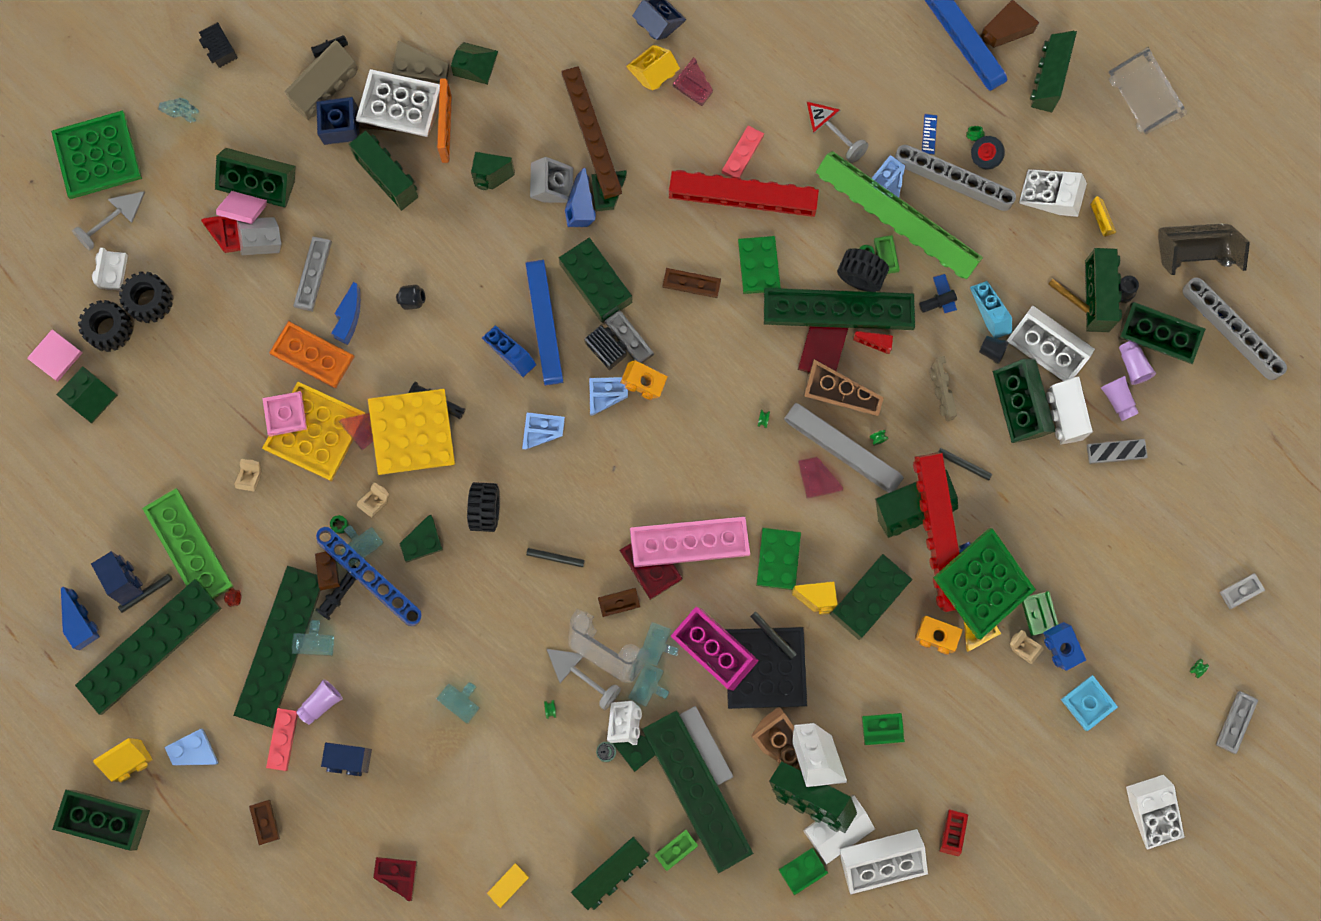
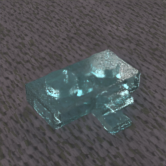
(177, 108)
(362, 544)
(313, 643)
(656, 643)
(647, 685)
(459, 701)

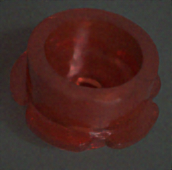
(233, 597)

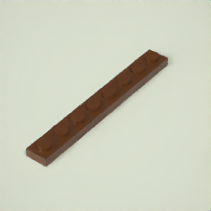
(591, 132)

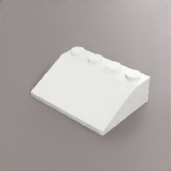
(399, 103)

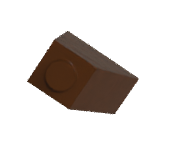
(1009, 25)

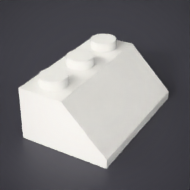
(1069, 411)
(817, 756)
(830, 842)

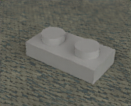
(1242, 591)

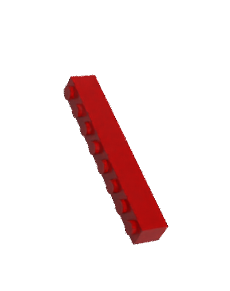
(743, 193)
(938, 517)

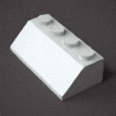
(1050, 344)
(884, 861)

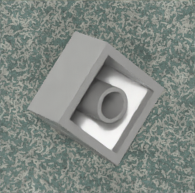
(550, 181)
(259, 237)

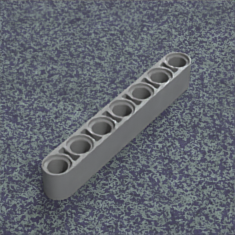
(964, 176)
(1243, 332)
(843, 448)

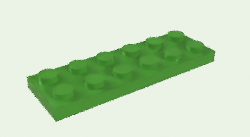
(186, 543)

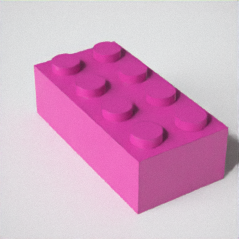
(714, 648)

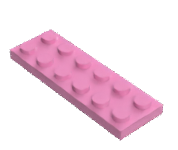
(689, 541)

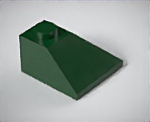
(473, 62)

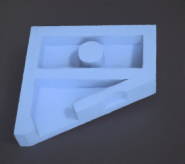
(890, 175)
(605, 393)
(541, 429)
(192, 750)

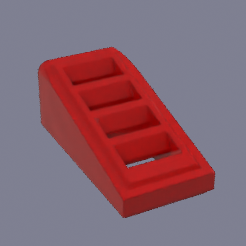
(874, 340)
(956, 851)

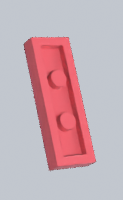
(743, 152)
(282, 739)

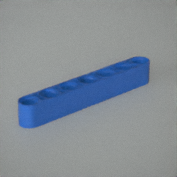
(968, 42)
(544, 322)
(363, 568)

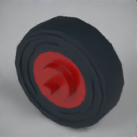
(987, 152)

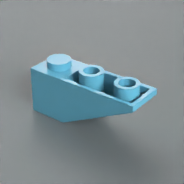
(992, 310)

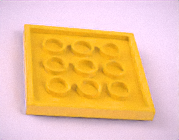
(411, 431)
(324, 442)

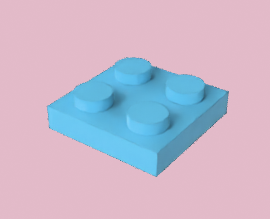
(1089, 703)

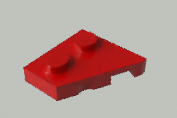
(224, 232)

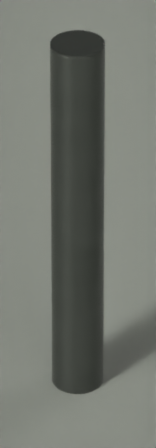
(965, 464)
(555, 557)
(147, 591)
(773, 635)

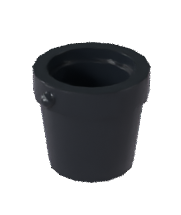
(1128, 288)
(994, 348)

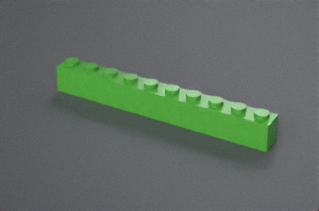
(899, 215)

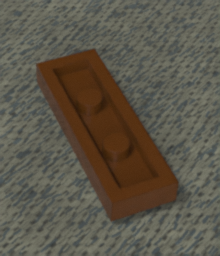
(691, 283)

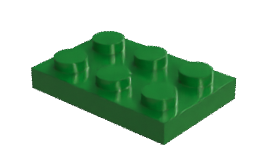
(758, 264)
(778, 558)

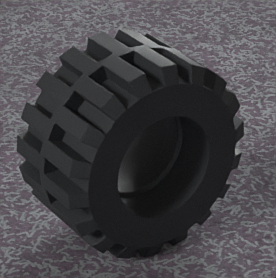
(863, 270)
(140, 284)
(95, 315)
(483, 507)

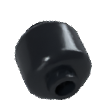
(411, 297)

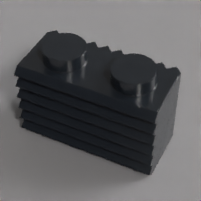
(217, 44)
(606, 347)

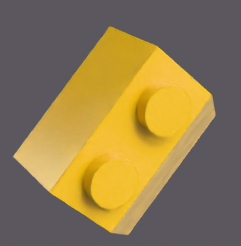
(654, 67)
(817, 597)
(123, 760)

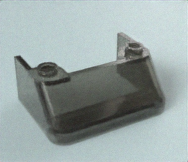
(1202, 243)

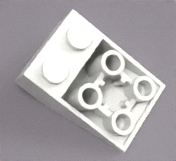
(1054, 191)
(1156, 811)

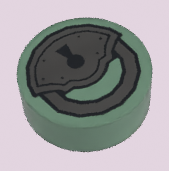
(606, 751)

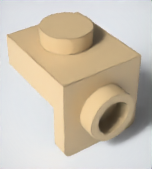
(248, 475)
(373, 500)
(1025, 647)

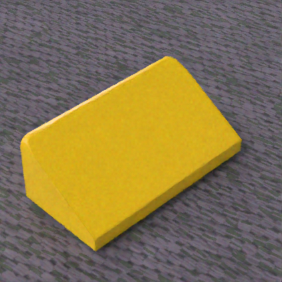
(1102, 216)
(508, 885)

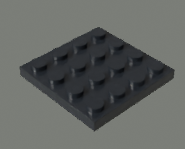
(775, 678)

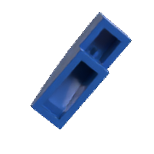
(348, 315)

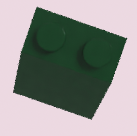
(491, 170)
(87, 394)

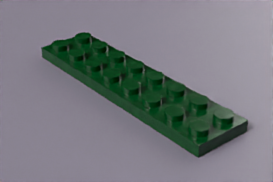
(839, 309)
(148, 647)
(274, 656)
(697, 791)

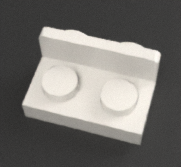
(109, 269)
(624, 722)

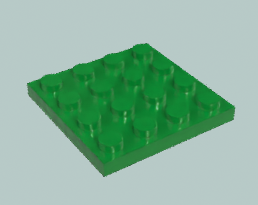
(96, 154)
(984, 583)

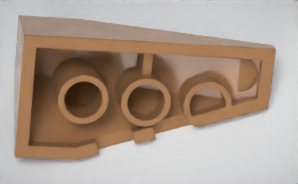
(775, 738)

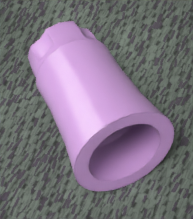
(1136, 363)
(1120, 398)
(319, 702)

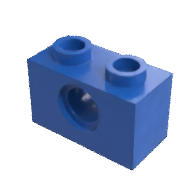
(1072, 654)

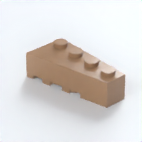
(834, 388)

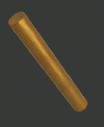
(1070, 296)

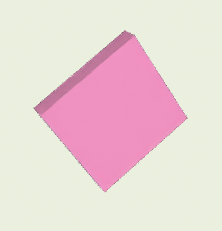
(241, 207)
(54, 355)
(284, 413)

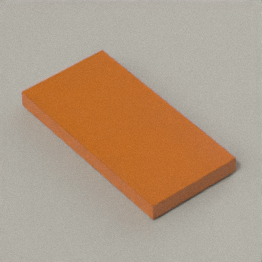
(444, 121)
(311, 354)

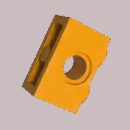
(654, 380)
(949, 632)

